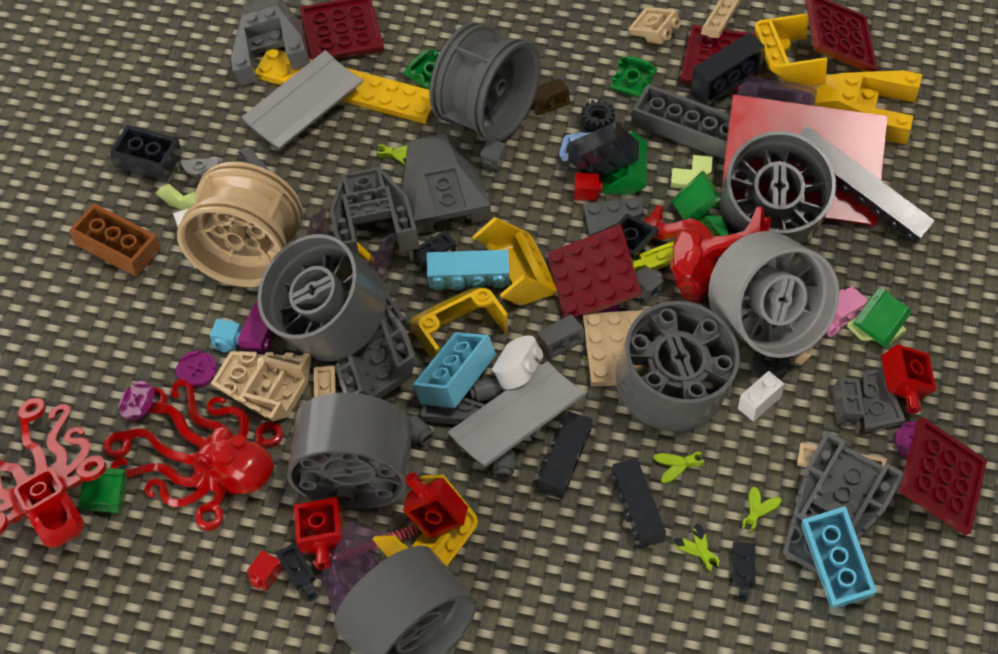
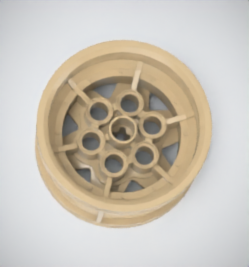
(239, 222)

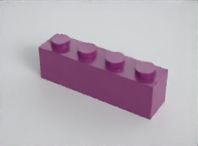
(255, 334)

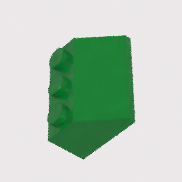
(630, 177)

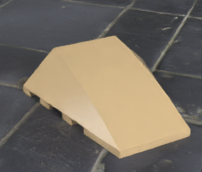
(264, 382)

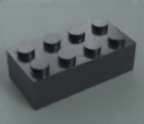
(727, 69)

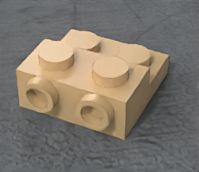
(655, 24)

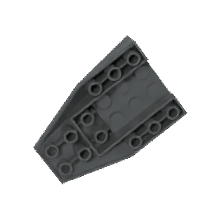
(442, 183)

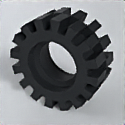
(597, 108)

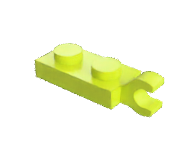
(655, 258)

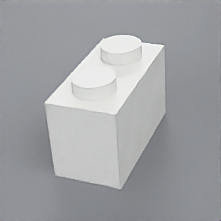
(761, 396)

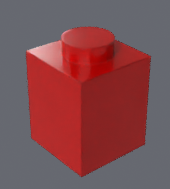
(587, 187)
(264, 570)

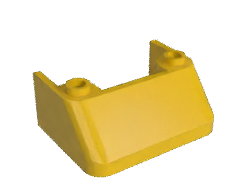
(776, 37)
(527, 267)
(433, 318)
(444, 545)

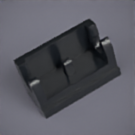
(440, 243)

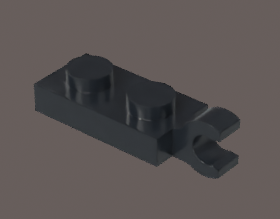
(743, 568)
(297, 570)

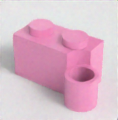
(849, 306)

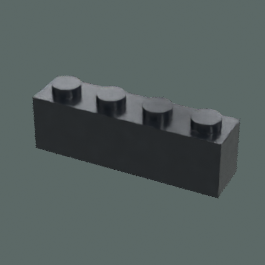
(565, 455)
(638, 503)

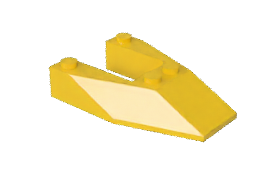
(860, 93)

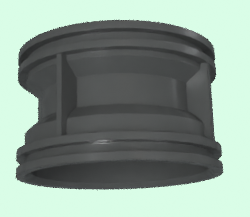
(485, 81)

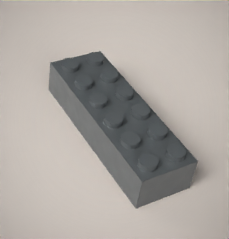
(682, 120)

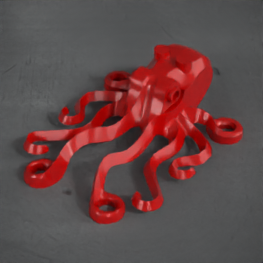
(221, 464)
(45, 494)

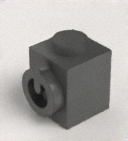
(651, 283)

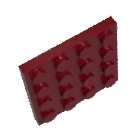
(342, 28)
(841, 34)
(701, 47)
(594, 273)
(943, 476)

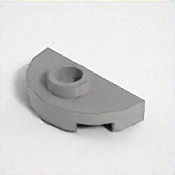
(195, 166)

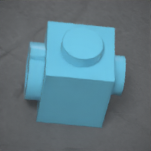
(225, 335)

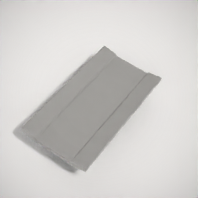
(301, 100)
(515, 415)

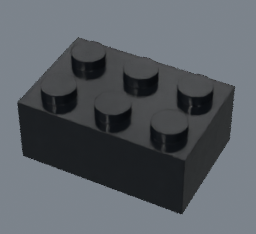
(604, 150)
(146, 152)

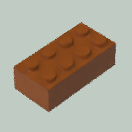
(115, 239)

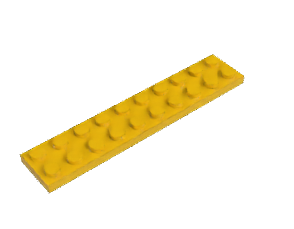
(374, 93)

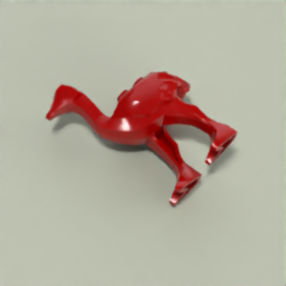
(698, 249)

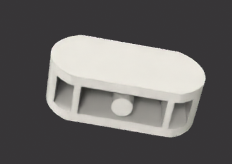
(517, 362)

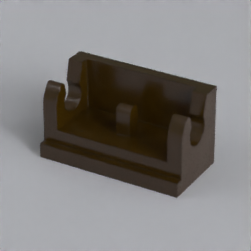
(550, 97)

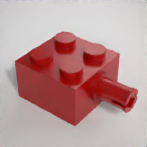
(908, 375)
(434, 506)
(319, 528)

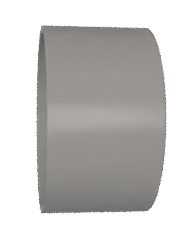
(757, 282)

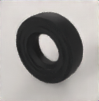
(760, 369)

